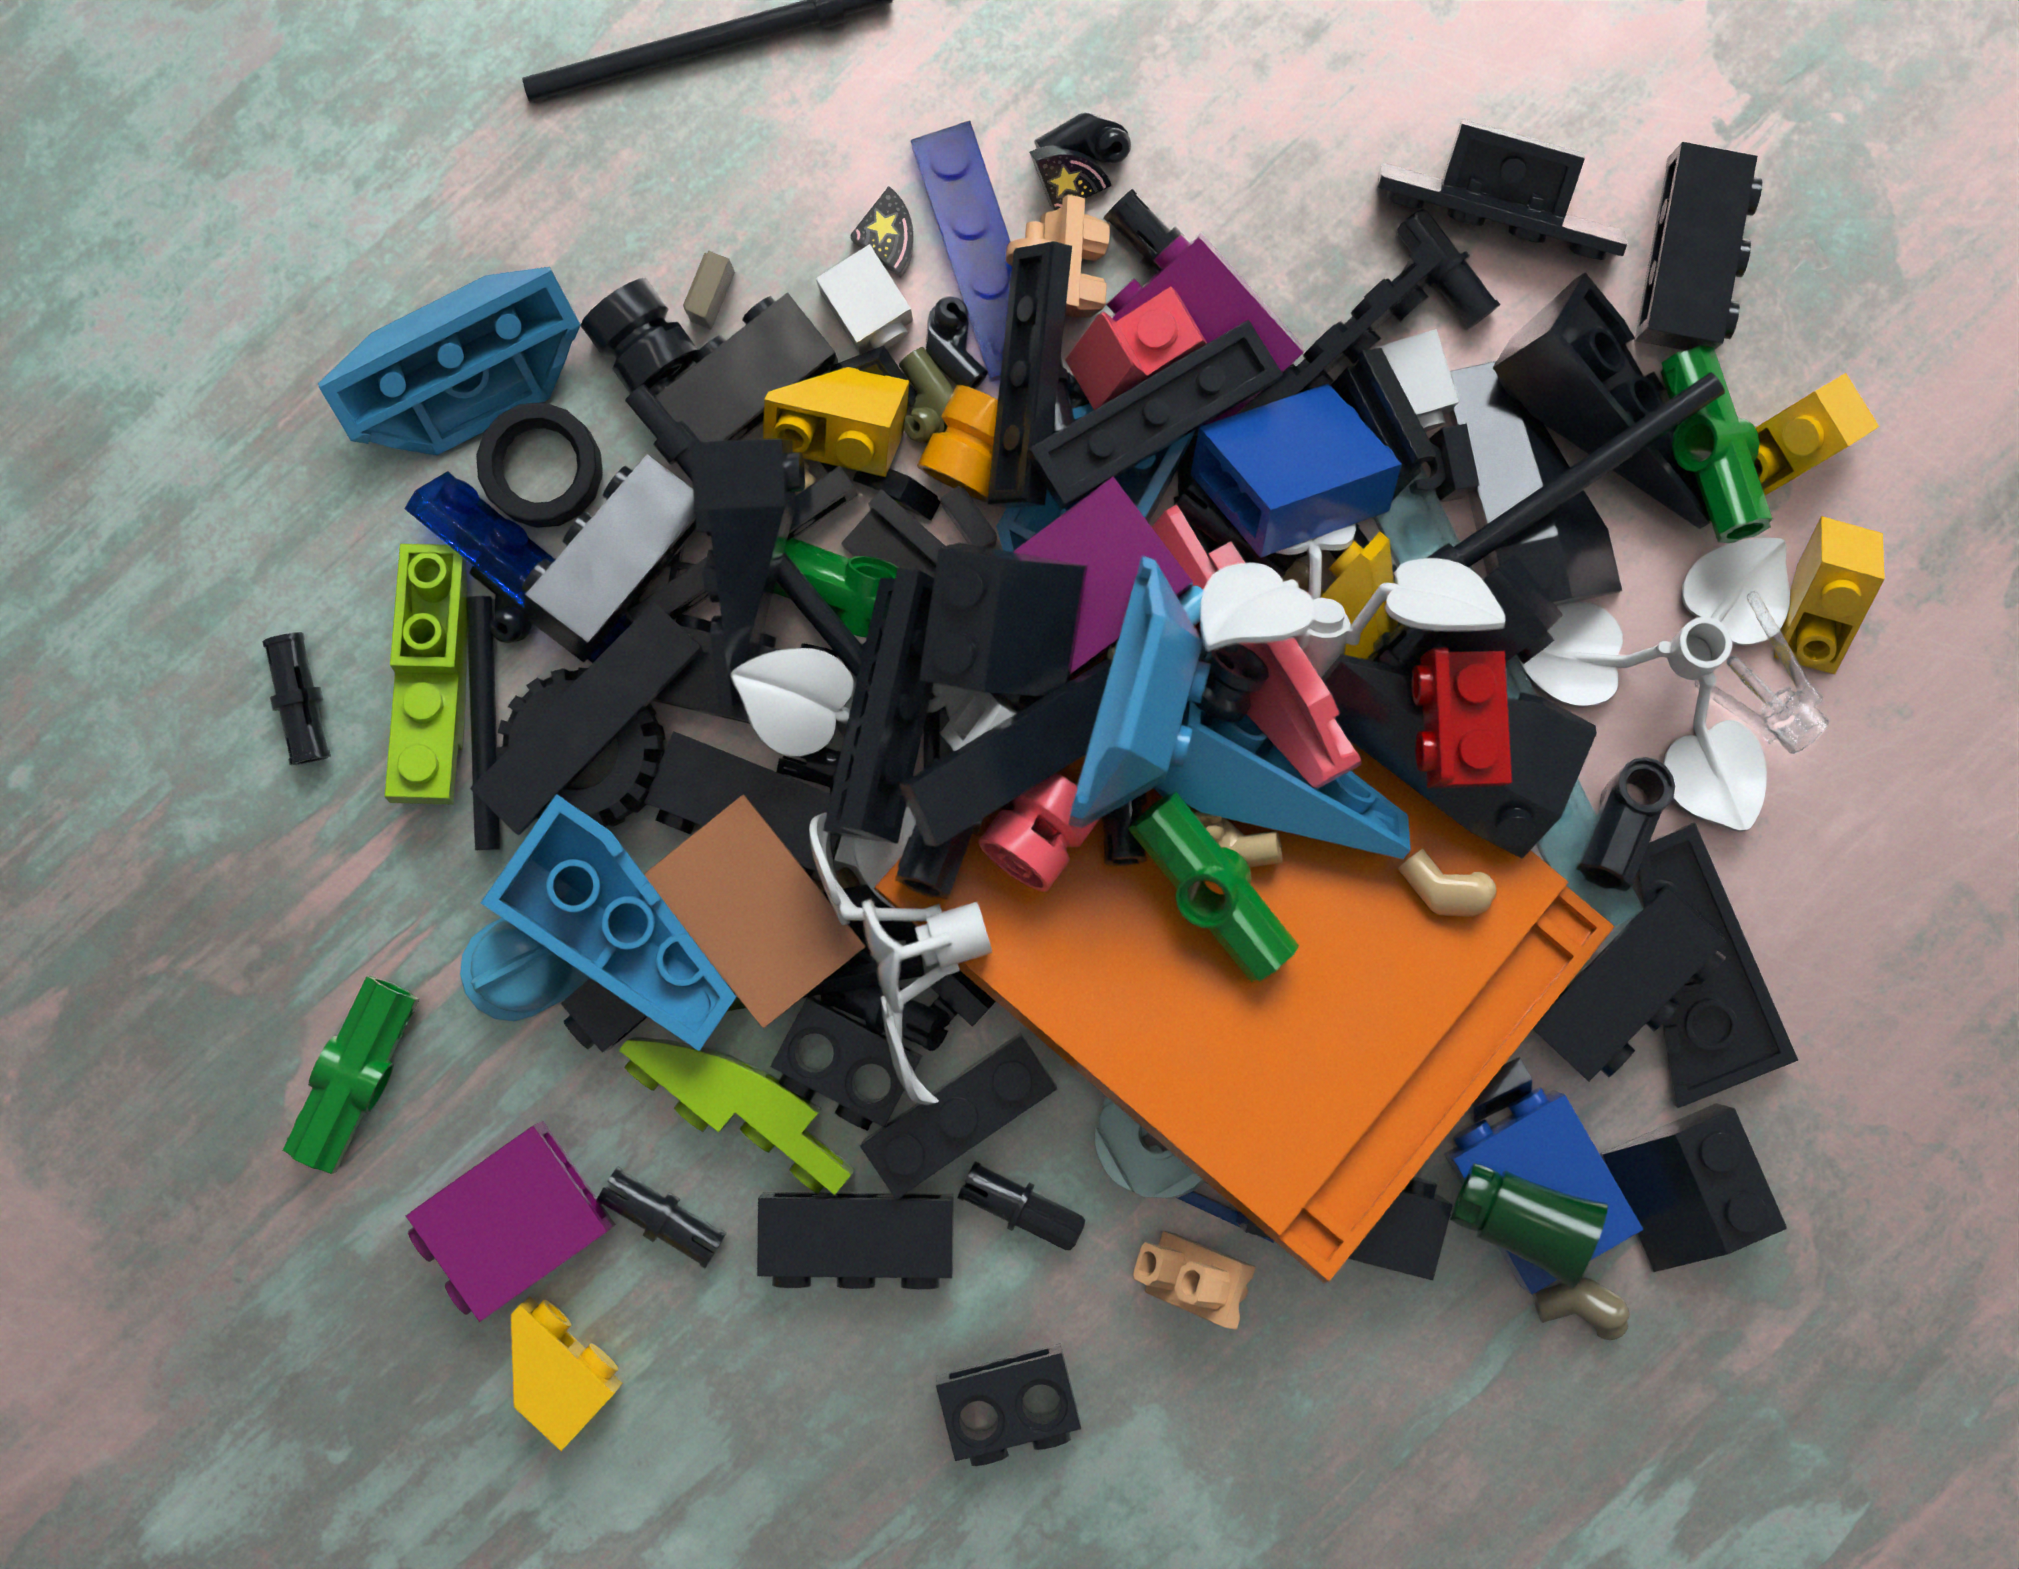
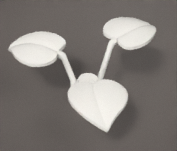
(1256, 606)
(794, 710)
(1720, 769)
(946, 939)

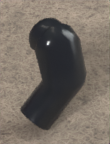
(1090, 135)
(948, 342)
(509, 620)

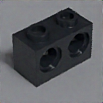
(853, 1048)
(1003, 1386)

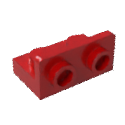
(1463, 718)

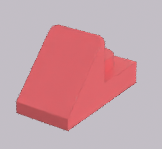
(1128, 351)

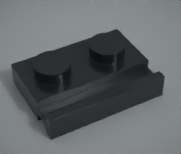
(1385, 409)

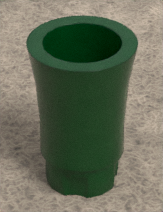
(1531, 1221)

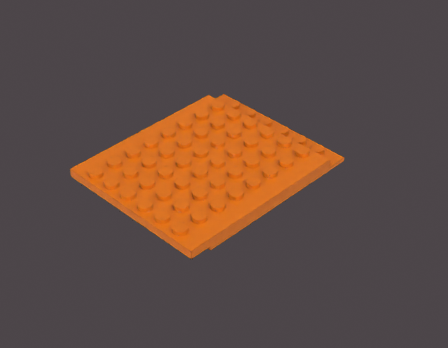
(1333, 1072)

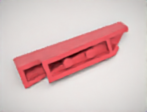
(1294, 702)

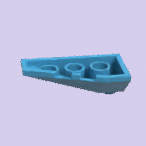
(1245, 778)
(600, 913)

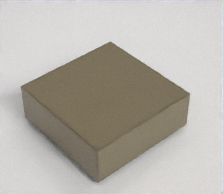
(708, 289)

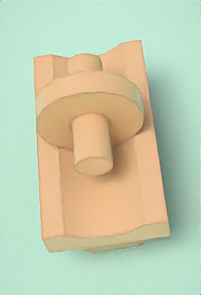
(1088, 241)
(1194, 1278)

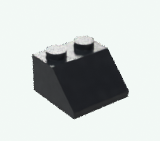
(1002, 621)
(1695, 1188)

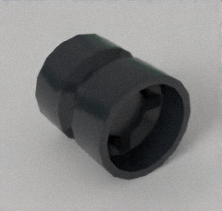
(635, 332)

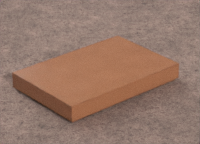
(754, 911)

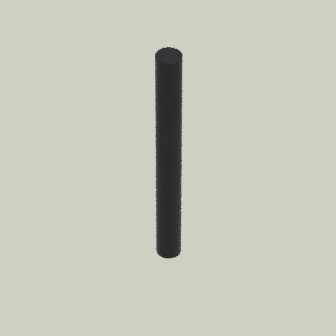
(482, 714)

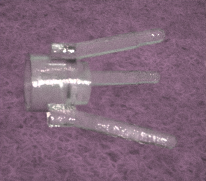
(1789, 715)

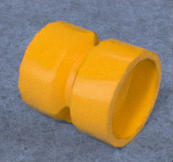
(965, 449)

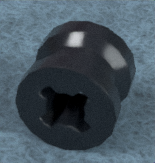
(1230, 680)

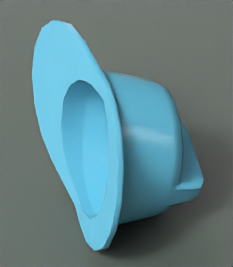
(514, 974)

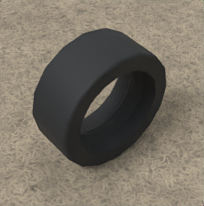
(501, 435)

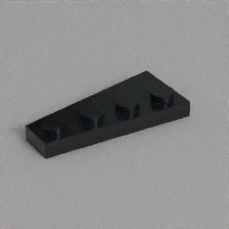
(1348, 339)
(1728, 1023)

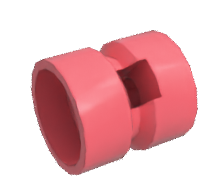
(1022, 851)

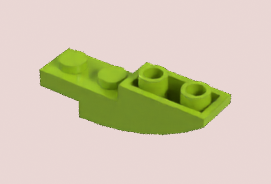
(428, 676)
(718, 1086)

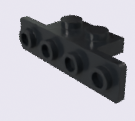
(1509, 182)

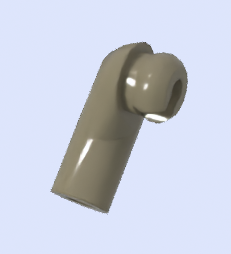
(1588, 1300)

